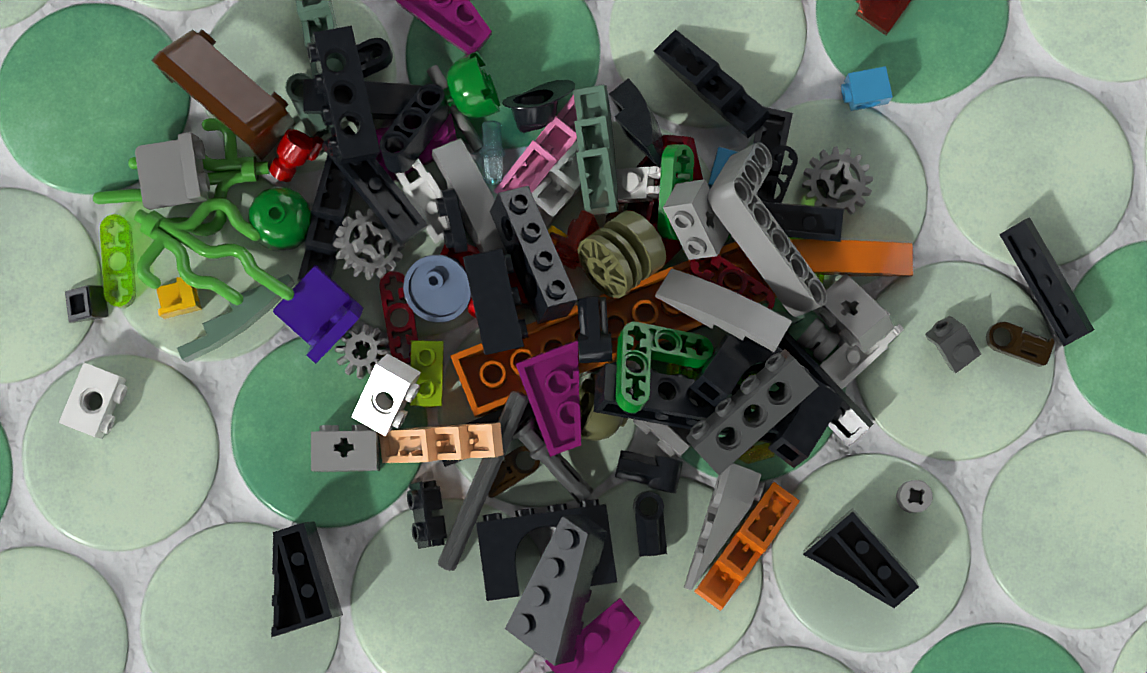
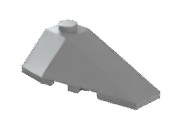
(728, 505)

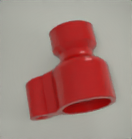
(294, 151)

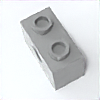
(694, 220)
(855, 314)
(327, 458)

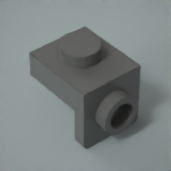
(953, 343)

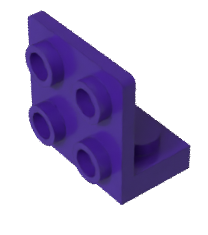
(319, 312)

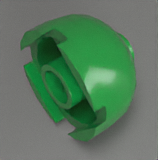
(471, 87)
(280, 218)

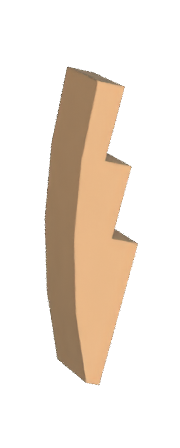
(442, 443)

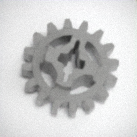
(849, 185)
(362, 256)

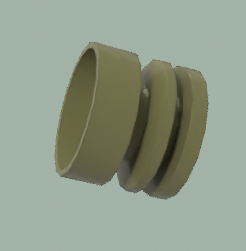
(622, 254)

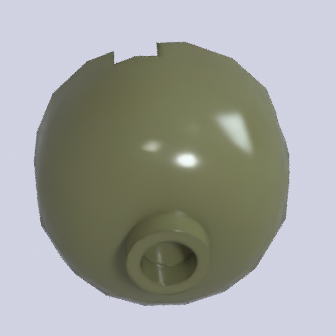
(595, 425)

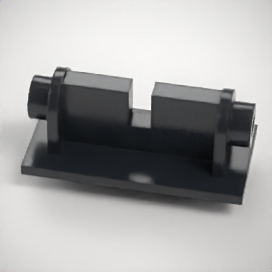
(422, 503)

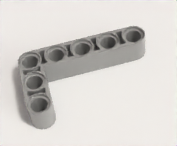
(758, 233)

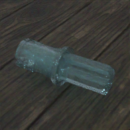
(492, 152)

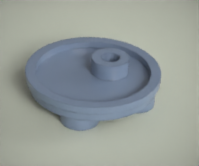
(437, 288)

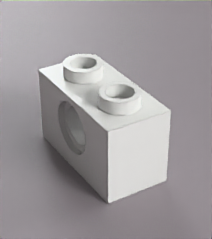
(374, 407)
(77, 411)

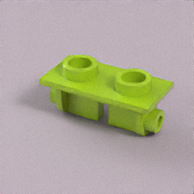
(428, 359)

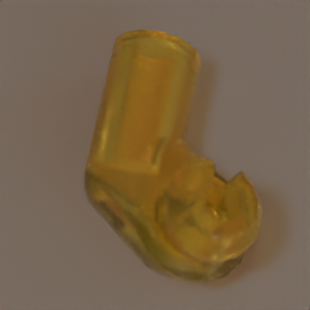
(756, 454)

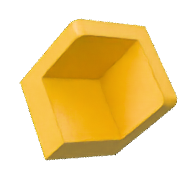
(177, 299)

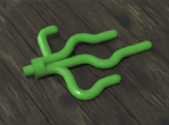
(226, 174)
(171, 235)

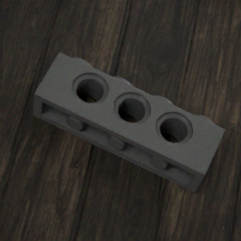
(769, 410)

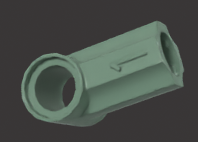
(312, 122)

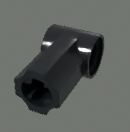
(594, 338)
(656, 471)
(650, 528)

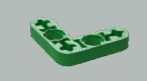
(668, 180)
(648, 349)

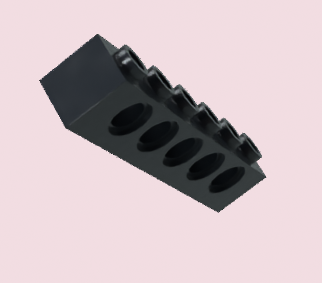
(674, 411)

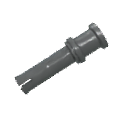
(561, 469)

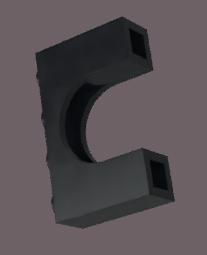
(802, 425)
(501, 538)

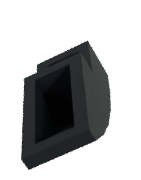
(638, 121)

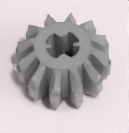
(352, 348)

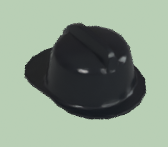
(538, 105)

